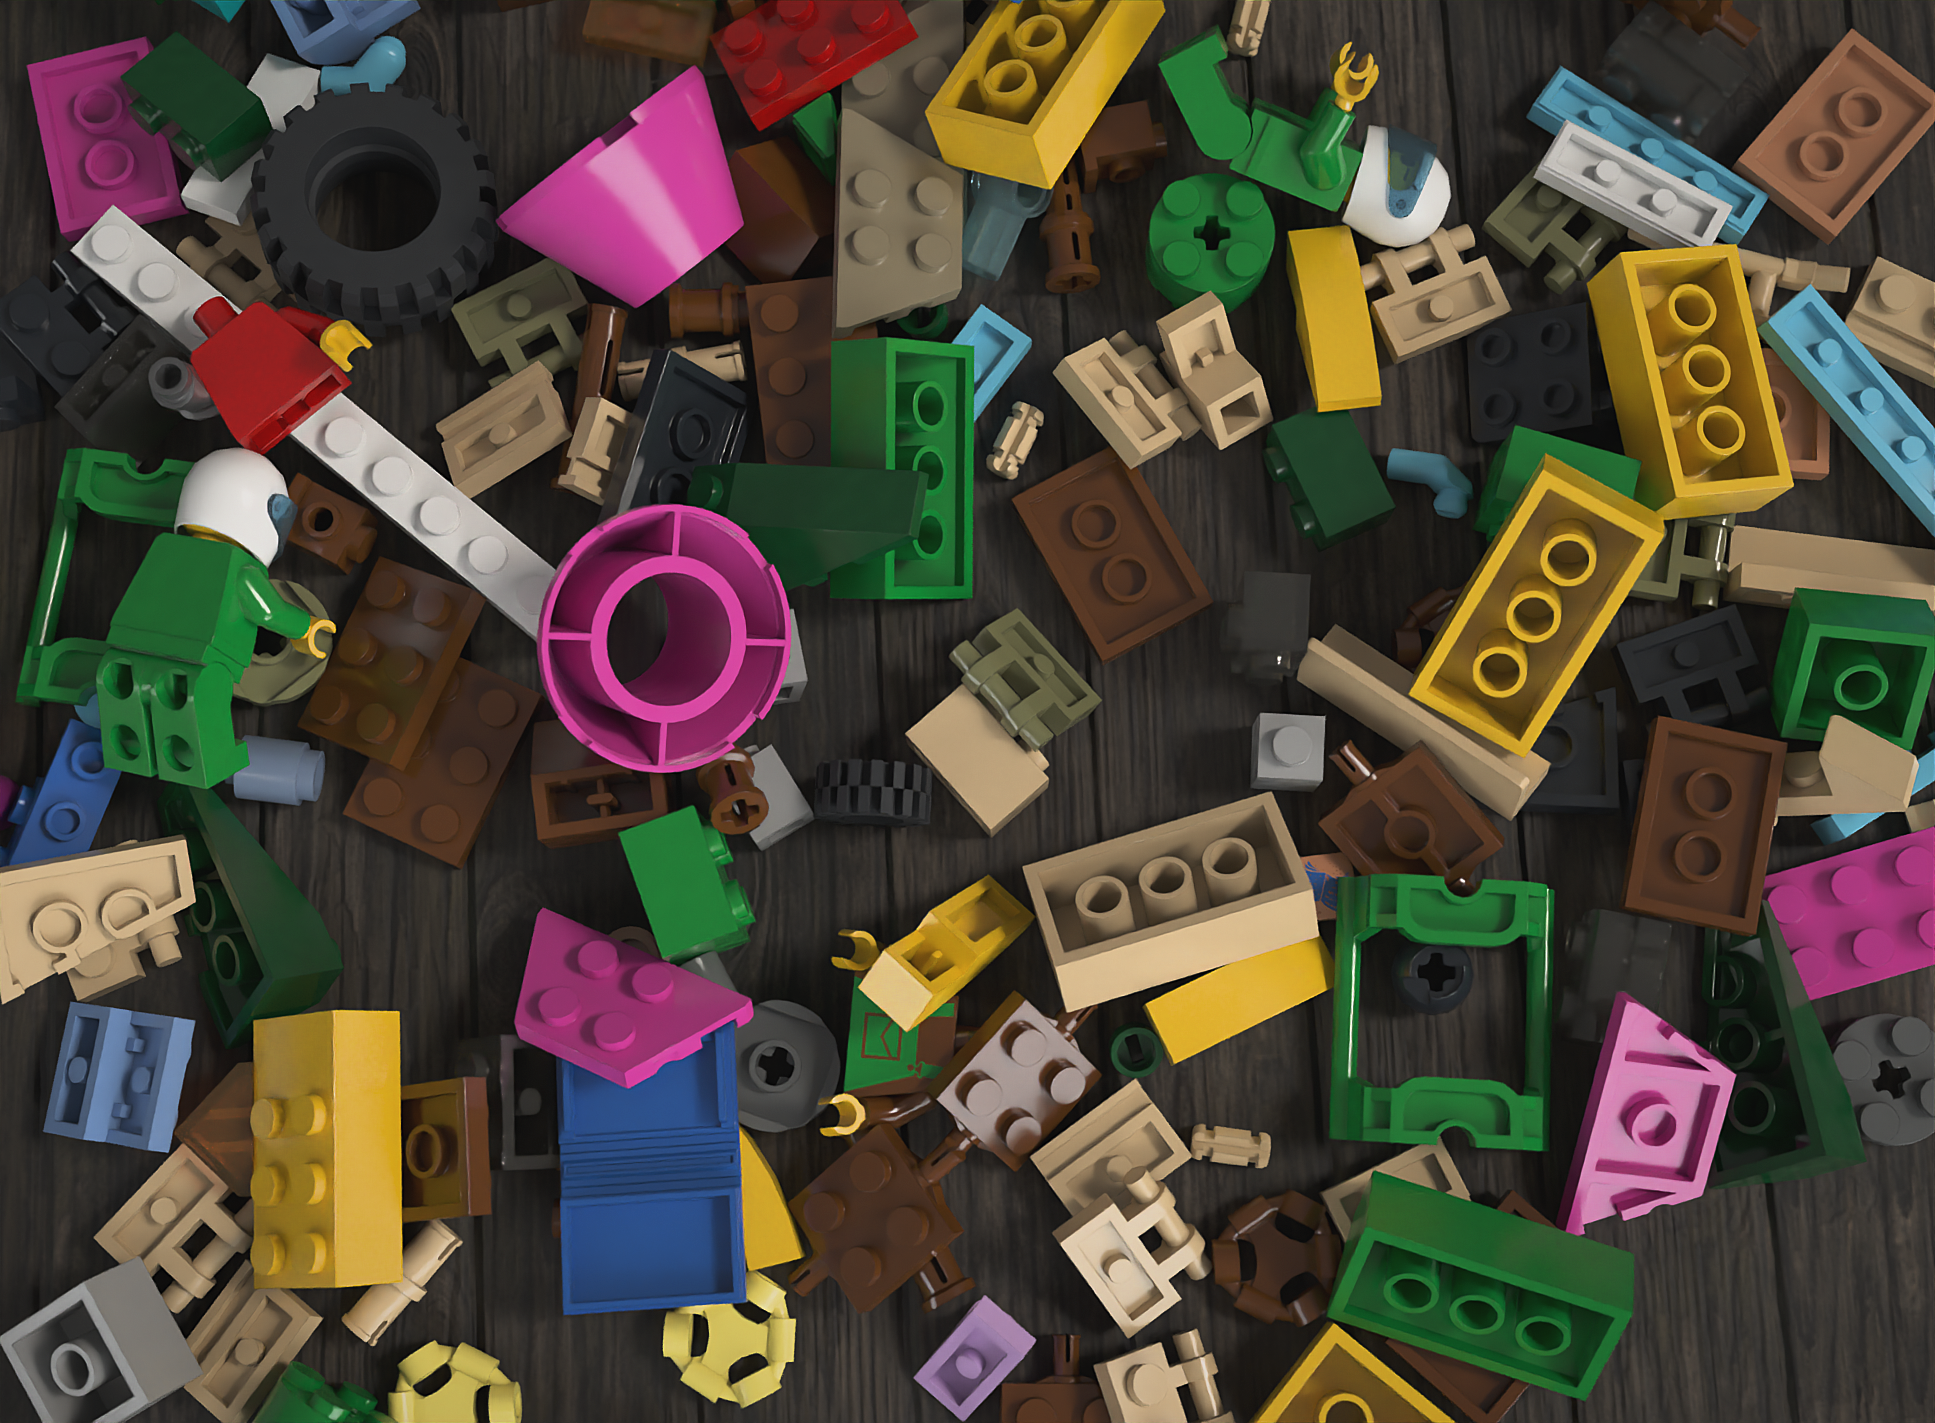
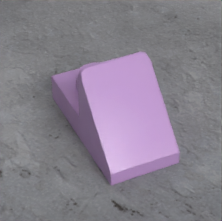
(974, 1358)

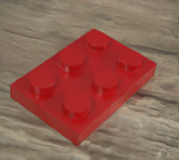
(804, 48)

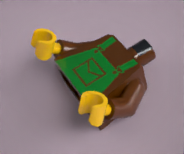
(884, 1062)

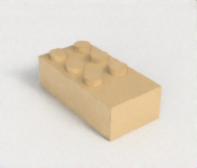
(1171, 901)

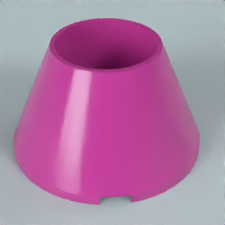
(638, 198)
(720, 650)

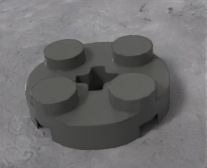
(1905, 1046)
(810, 1050)

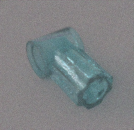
(997, 221)

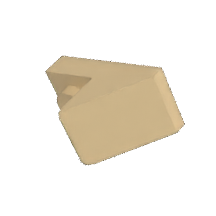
(1848, 775)

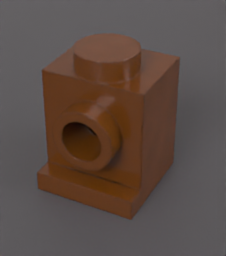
(1120, 145)
(349, 536)

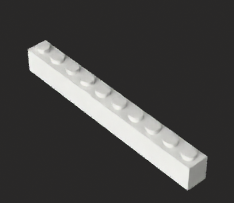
(337, 434)

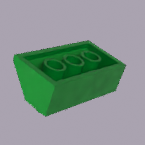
(909, 410)
(1482, 1286)

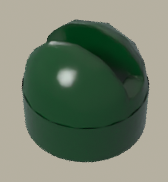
(914, 323)
(1149, 1045)

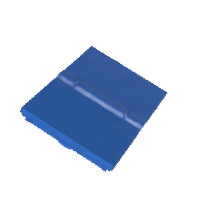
(652, 1185)

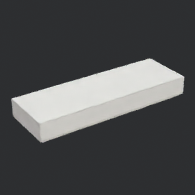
(281, 88)
(1631, 190)

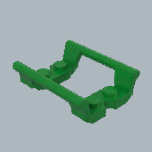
(114, 490)
(1426, 1106)

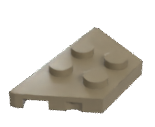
(906, 81)
(892, 227)

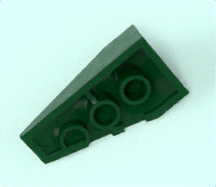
(813, 515)
(256, 927)
(1788, 1099)

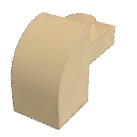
(1212, 374)

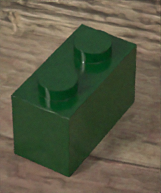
(197, 107)
(1328, 476)

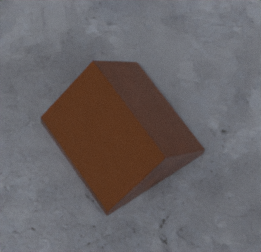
(784, 212)

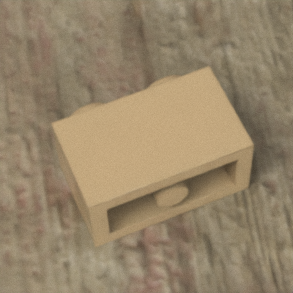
(979, 759)

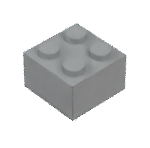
(101, 1350)

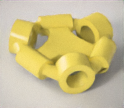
(731, 1339)
(457, 1398)

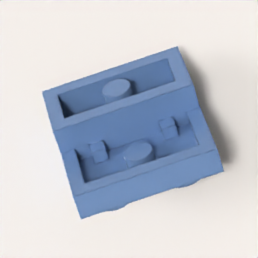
(339, 29)
(119, 1077)

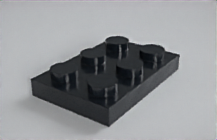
(677, 423)

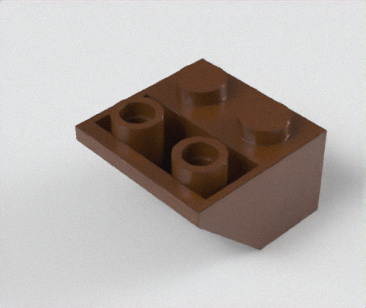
(585, 796)

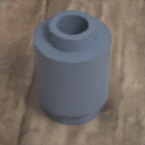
(279, 772)

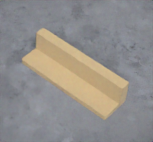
(1771, 563)
(1377, 695)

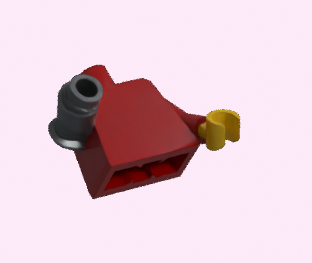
(258, 369)

